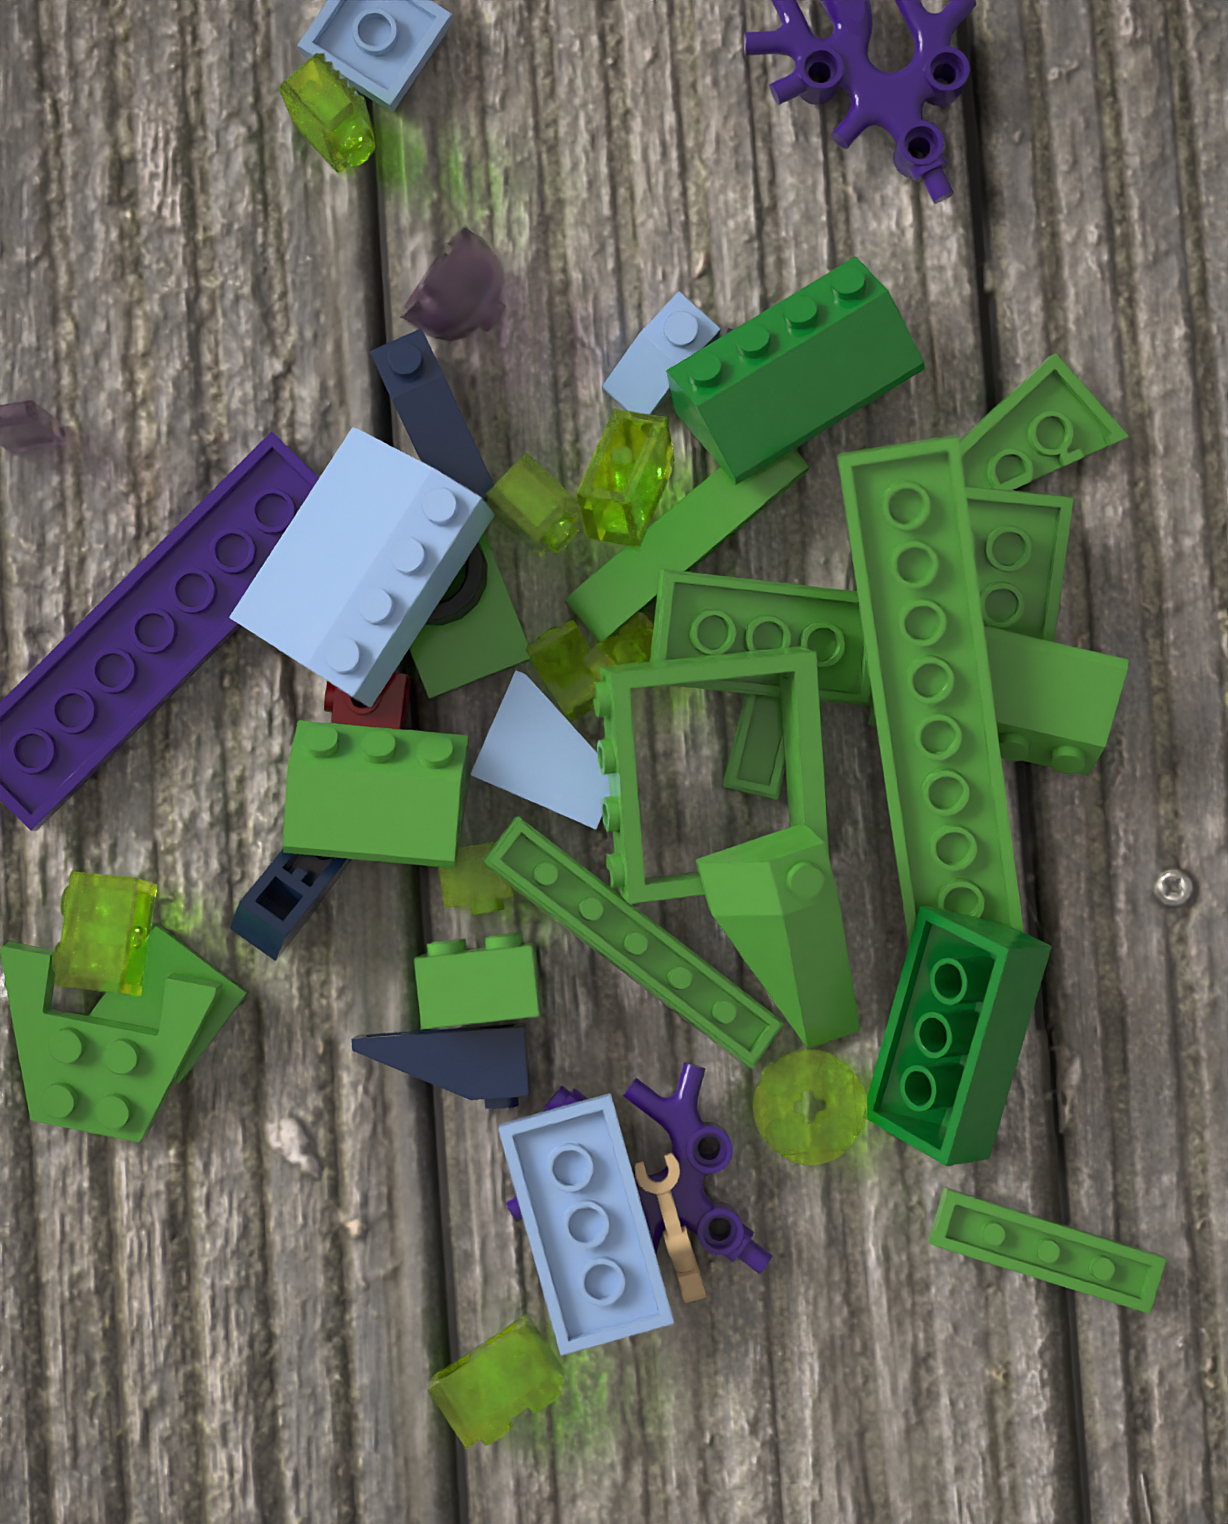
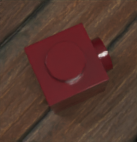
(386, 712)

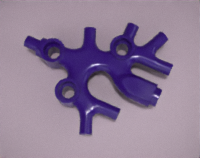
(876, 96)
(686, 1129)

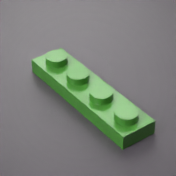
(1047, 1250)

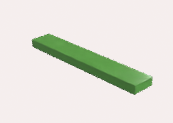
(632, 942)

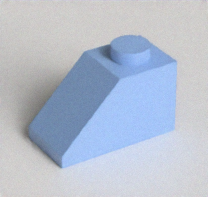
(675, 333)

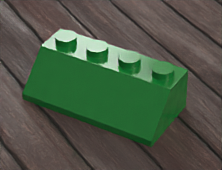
(794, 370)
(955, 1034)

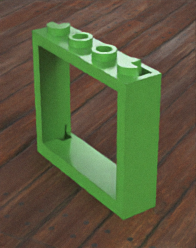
(617, 753)

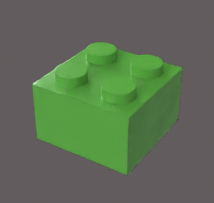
(478, 983)

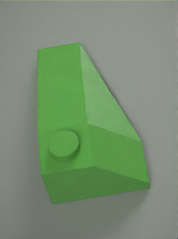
(787, 924)

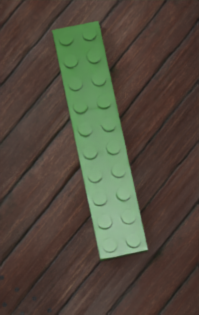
(930, 679)

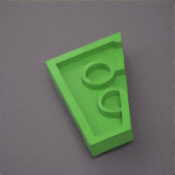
(1037, 430)

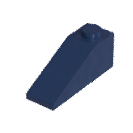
(431, 411)
(285, 899)
(467, 1061)

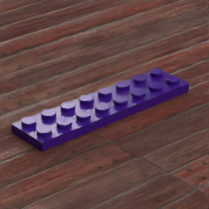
(145, 635)

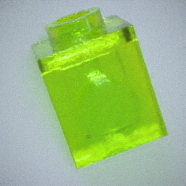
(559, 664)

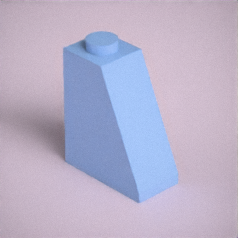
(542, 756)

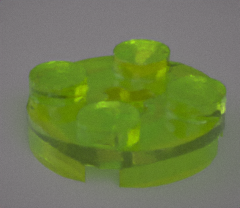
(834, 1127)

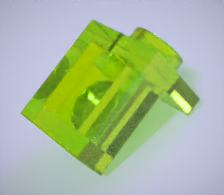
(626, 646)

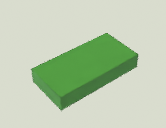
(757, 749)

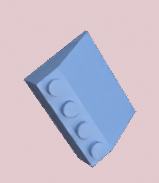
(363, 565)

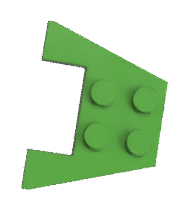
(95, 1069)

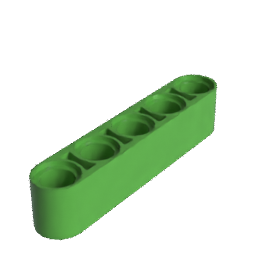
(679, 543)

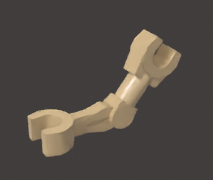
(675, 1237)

